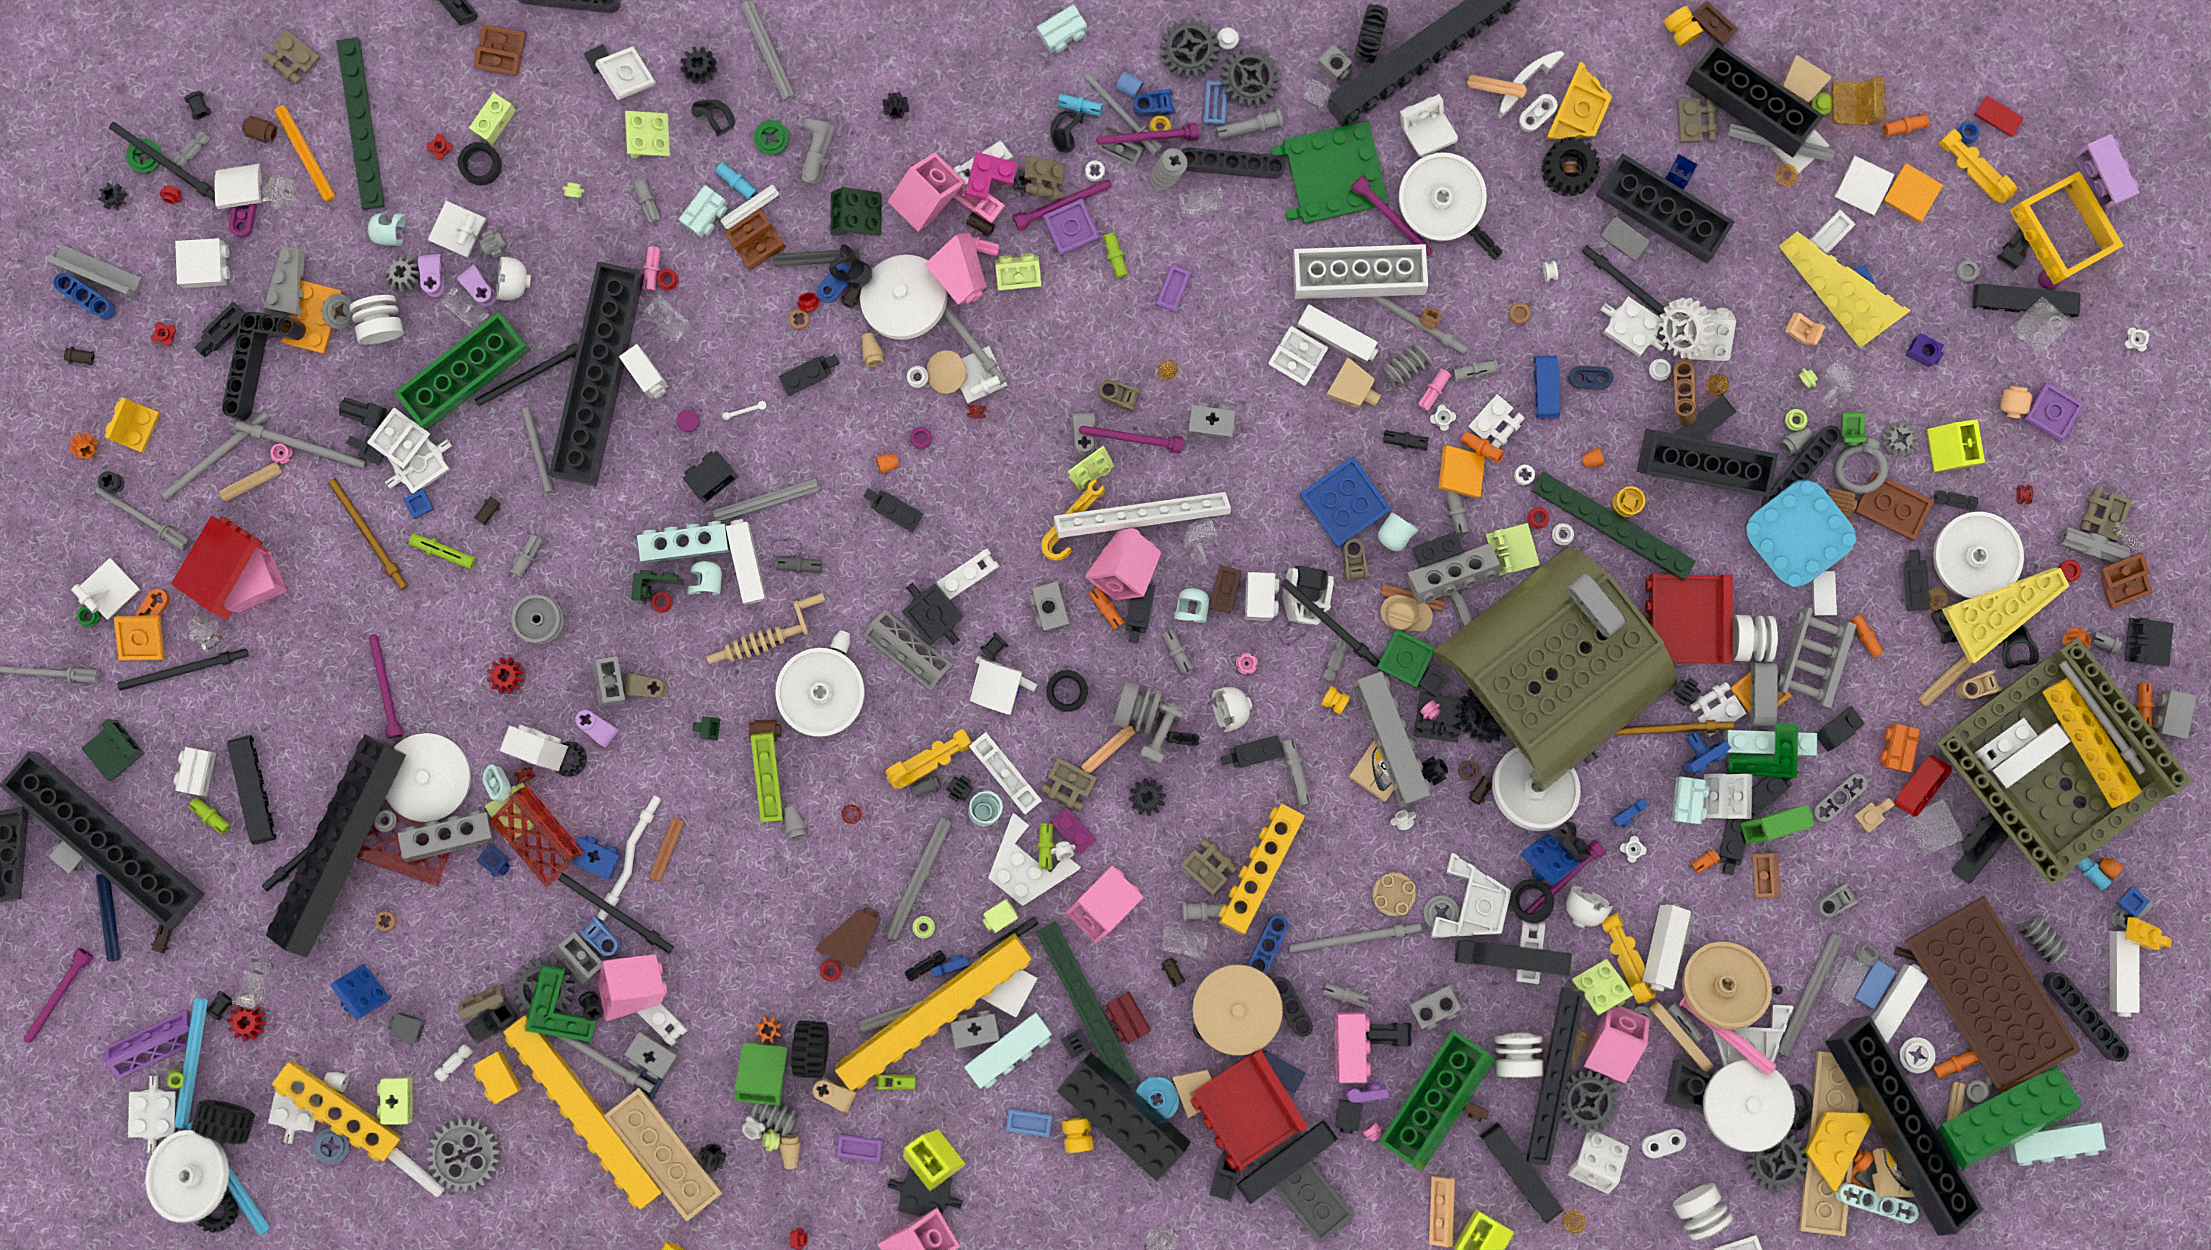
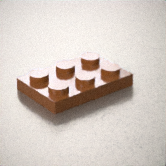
(1895, 508)

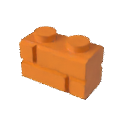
(1899, 748)

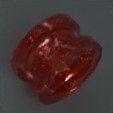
(976, 411)
(2024, 494)
(524, 775)
(854, 808)

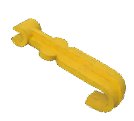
(1987, 178)
(1080, 505)
(920, 765)
(1628, 958)

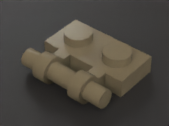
(296, 52)
(1690, 120)
(1044, 171)
(2114, 510)
(1072, 778)
(1203, 871)
(476, 1003)

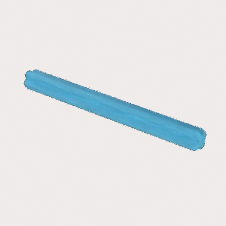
(191, 1062)
(244, 1201)

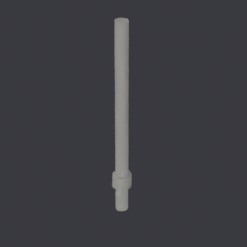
(1446, 339)
(988, 363)
(260, 432)
(213, 457)
(2127, 753)
(1397, 931)
(631, 1077)

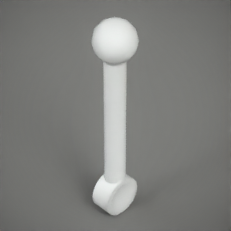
(761, 405)

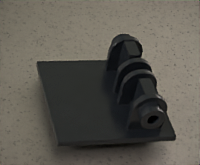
(2149, 642)
(1445, 725)

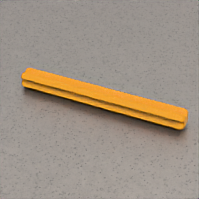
(304, 153)

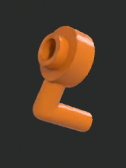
(1860, 1163)

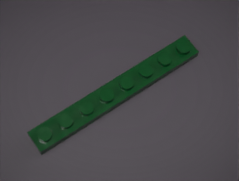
(360, 123)
(1613, 526)
(1085, 1002)

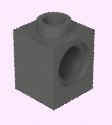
(406, 1027)

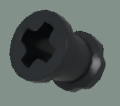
(197, 105)
(104, 478)
(994, 646)
(589, 1002)
(219, 1005)

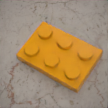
(317, 330)

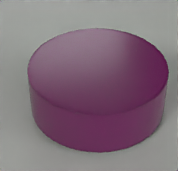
(2045, 282)
(688, 421)
(921, 438)

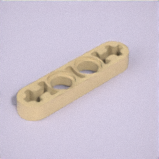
(1681, 1037)

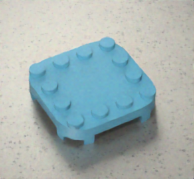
(1800, 533)

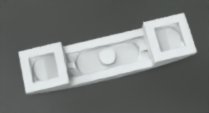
(1544, 63)
(1005, 773)

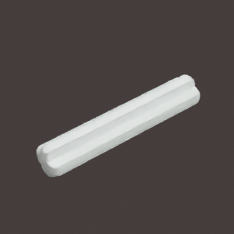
(750, 206)
(416, 1172)

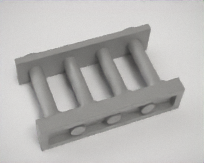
(1836, 658)
(1153, 752)

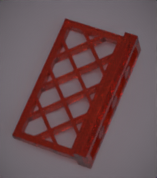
(545, 826)
(397, 864)

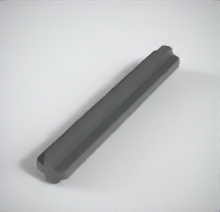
(807, 258)

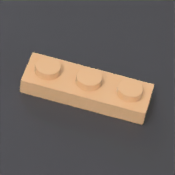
(1441, 1211)

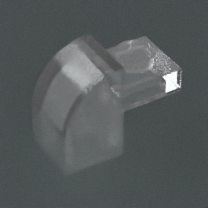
(1840, 380)
(1196, 535)
(255, 985)

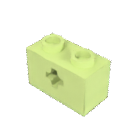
(492, 119)
(1000, 916)
(400, 1089)

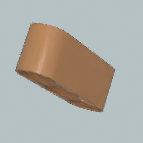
(1685, 401)

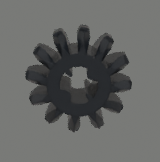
(696, 72)
(1150, 804)

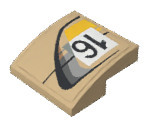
(1372, 773)
(1889, 1179)

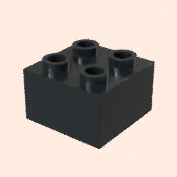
(709, 476)

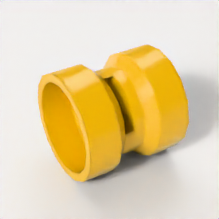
(1335, 700)

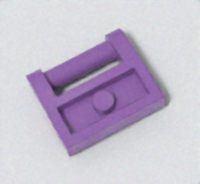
(1373, 1092)

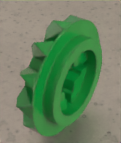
(770, 127)
(136, 162)

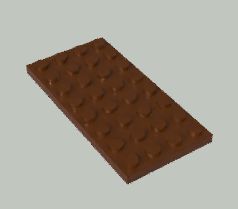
(1992, 995)

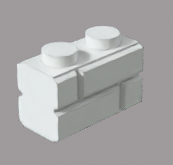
(194, 771)

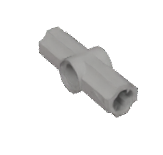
(2093, 545)

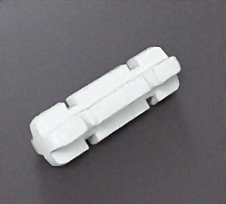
(453, 1062)

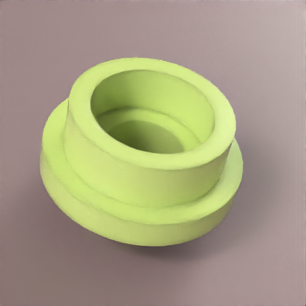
(573, 190)
(1808, 378)
(1802, 420)
(916, 927)
(771, 1140)

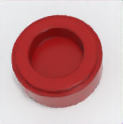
(2070, 569)

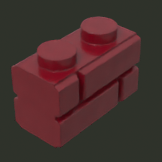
(1127, 1017)

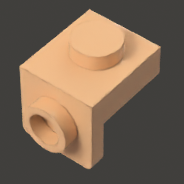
(1804, 329)

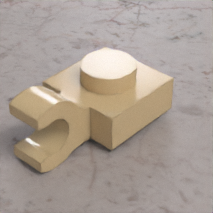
(1871, 815)

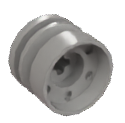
(1138, 707)

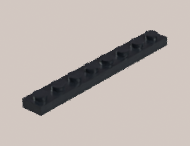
(1555, 1076)

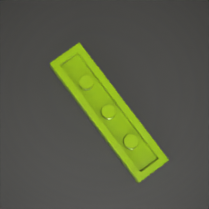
(767, 777)

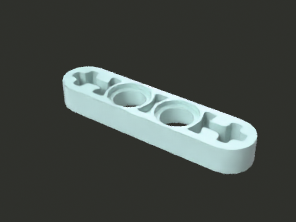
(1876, 1203)

